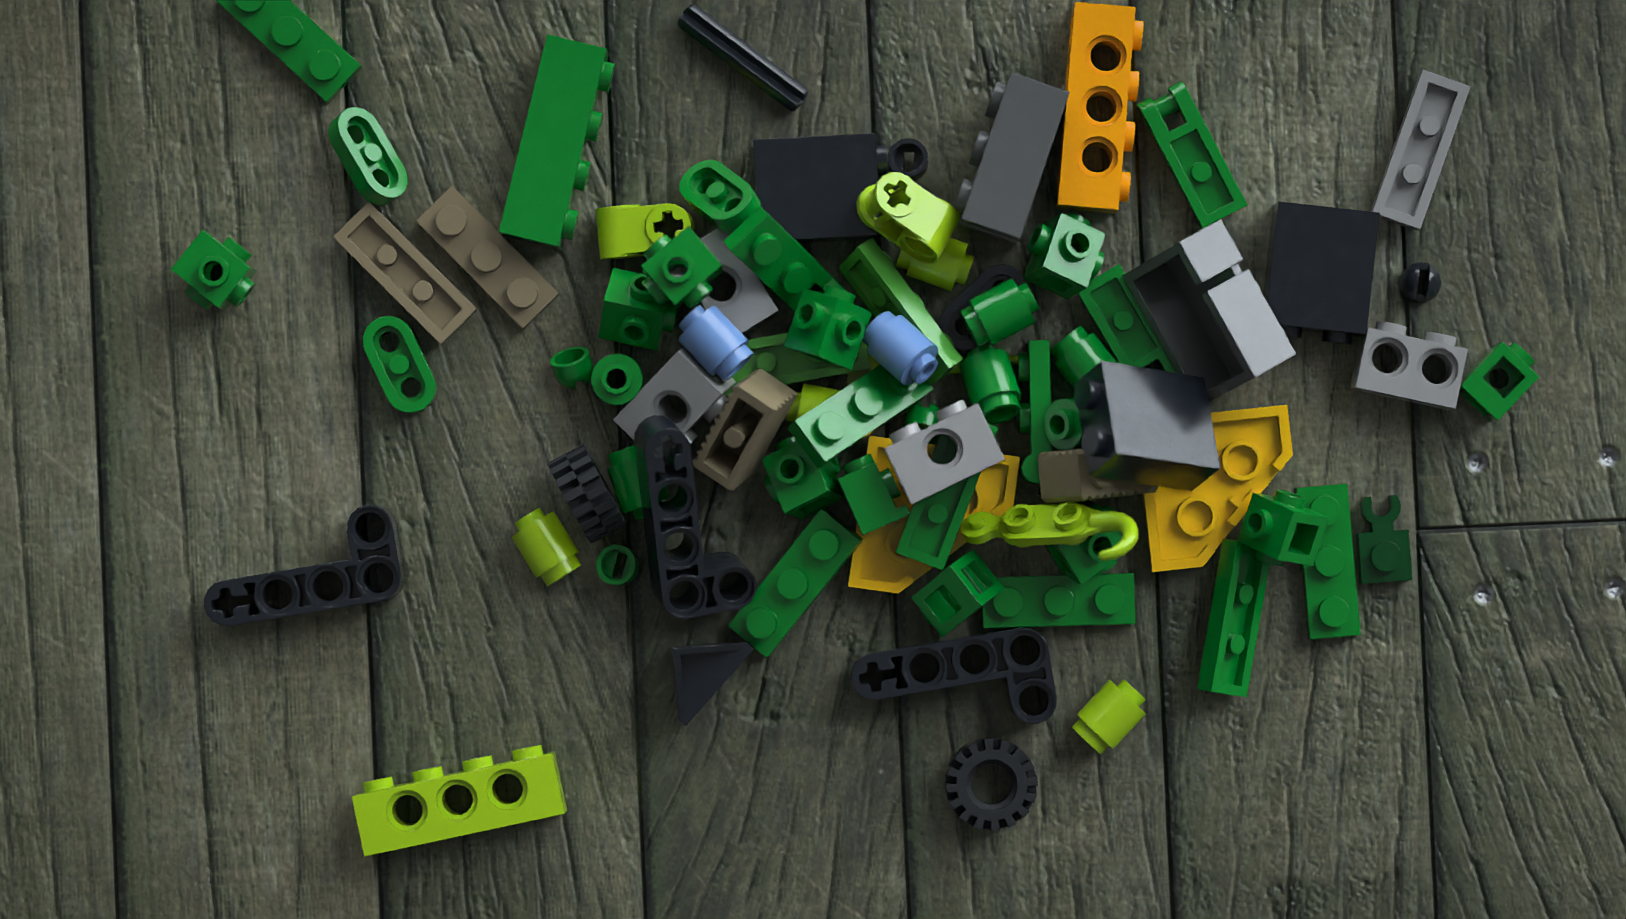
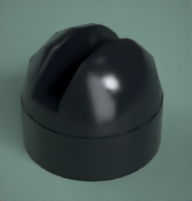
(896, 158)
(1410, 278)

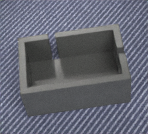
(1010, 158)
(1209, 311)

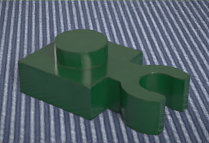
(1383, 552)

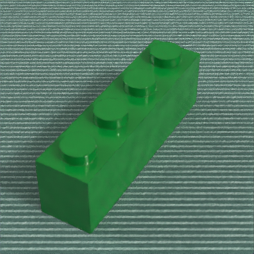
(555, 142)

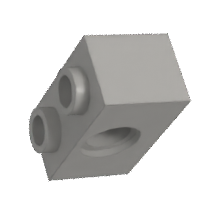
(751, 302)
(679, 377)
(974, 451)

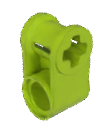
(910, 216)
(632, 229)

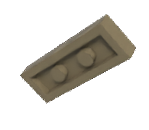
(487, 257)
(405, 272)

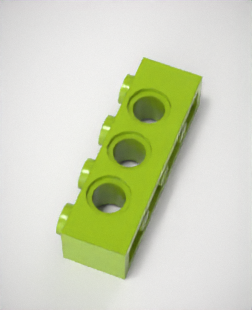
(384, 831)

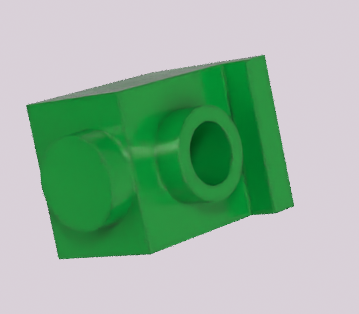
(1519, 376)
(871, 494)
(957, 593)

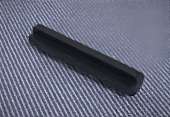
(742, 57)

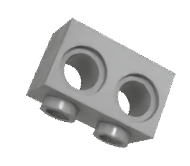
(1406, 379)

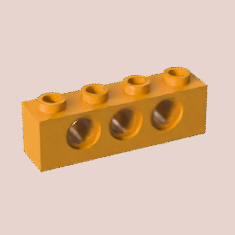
(1076, 185)

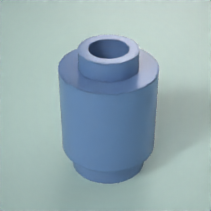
(714, 342)
(901, 348)

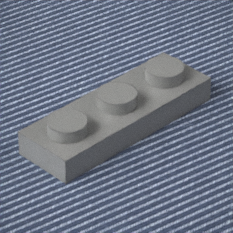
(1420, 149)

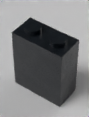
(816, 182)
(1321, 270)
(1146, 426)

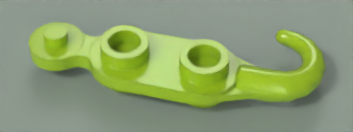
(1050, 525)

